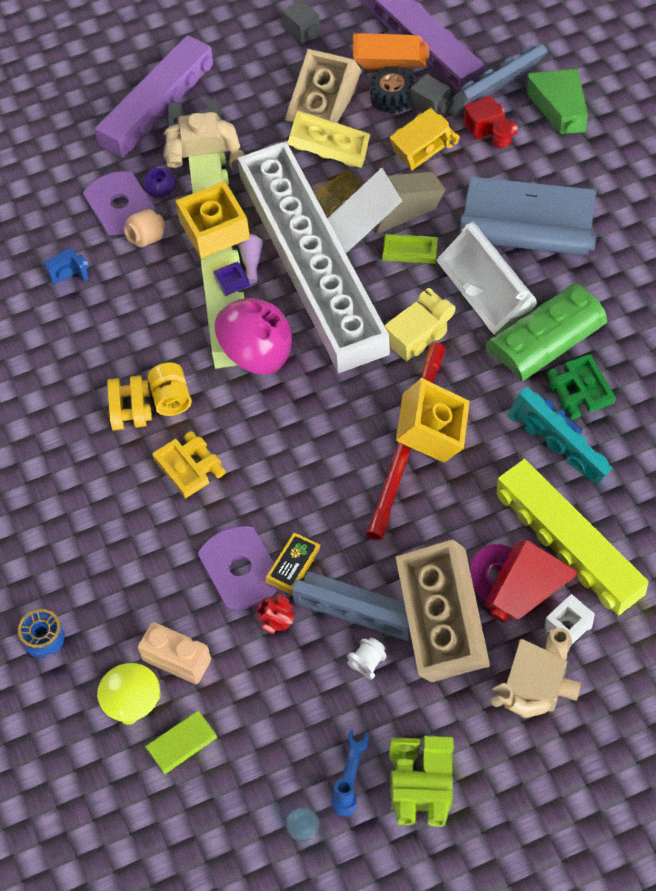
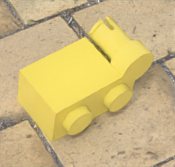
(419, 325)

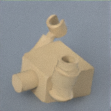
(200, 135)
(538, 677)

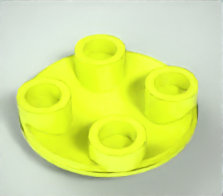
(128, 692)

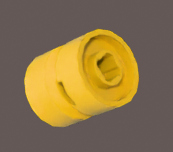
(169, 389)

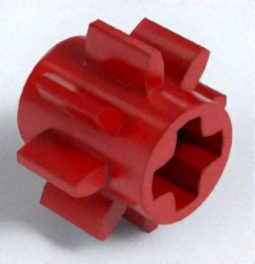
(275, 613)

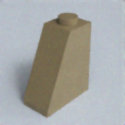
(419, 196)

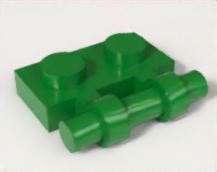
(589, 383)

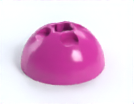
(254, 335)

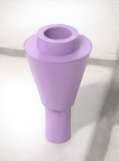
(250, 253)

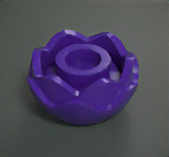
(159, 182)

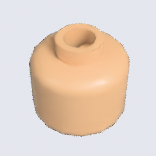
(144, 228)

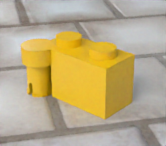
(422, 138)

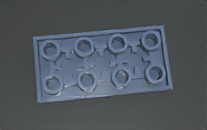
(494, 80)

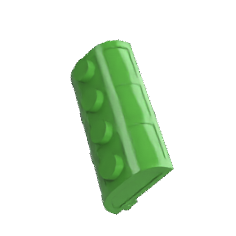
(548, 331)

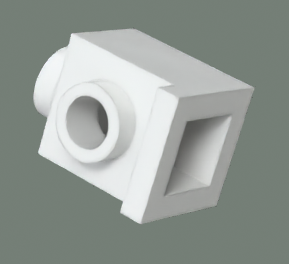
(572, 614)

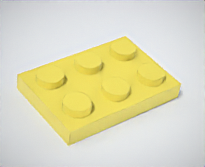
(328, 139)

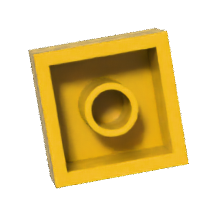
(212, 219)
(433, 420)

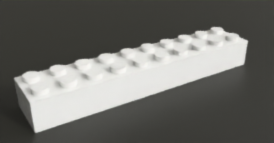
(314, 258)

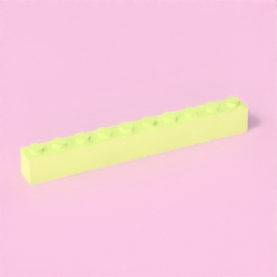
(205, 172)

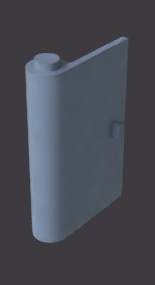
(531, 215)

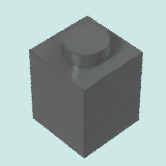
(301, 21)
(430, 94)

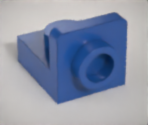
(66, 264)

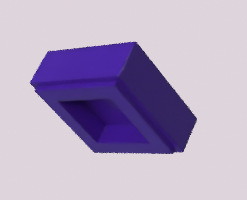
(231, 278)

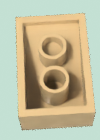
(324, 86)

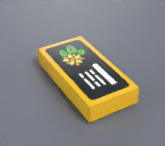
(292, 563)

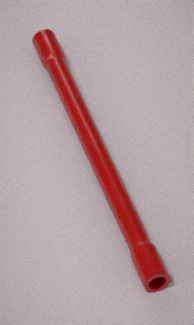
(382, 512)

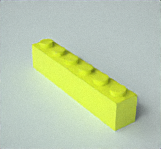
(571, 537)

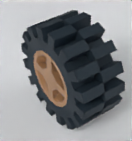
(391, 89)

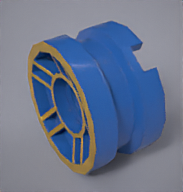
(41, 622)

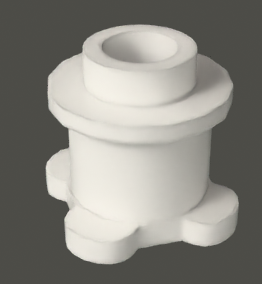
(367, 657)

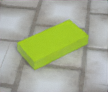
(410, 248)
(181, 742)

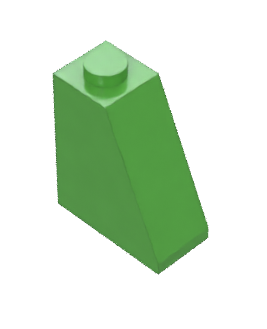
(560, 99)

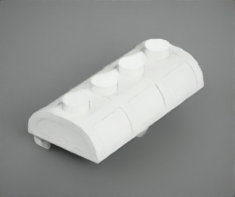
(486, 280)

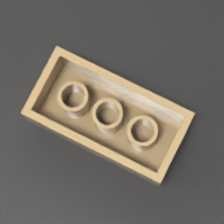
(442, 611)

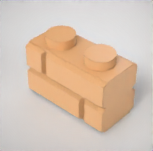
(174, 653)

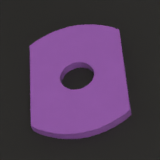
(109, 187)
(225, 548)

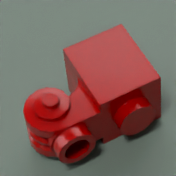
(488, 118)

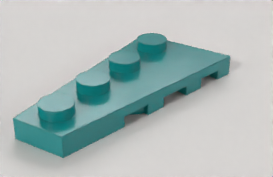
(560, 438)

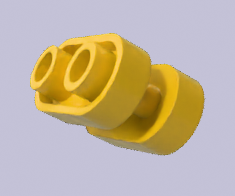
(140, 410)

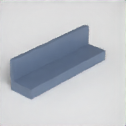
(352, 604)

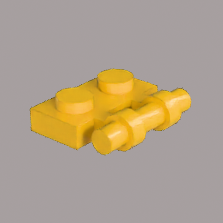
(182, 469)

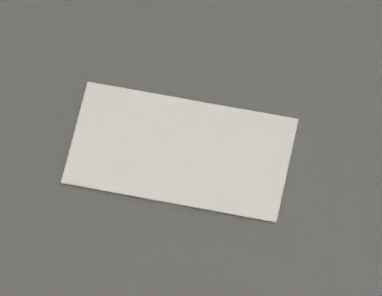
(364, 210)

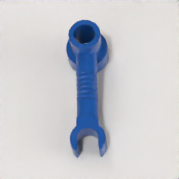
(344, 797)

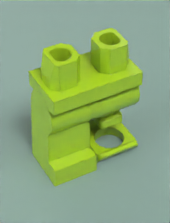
(421, 790)

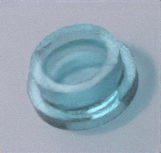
(302, 824)

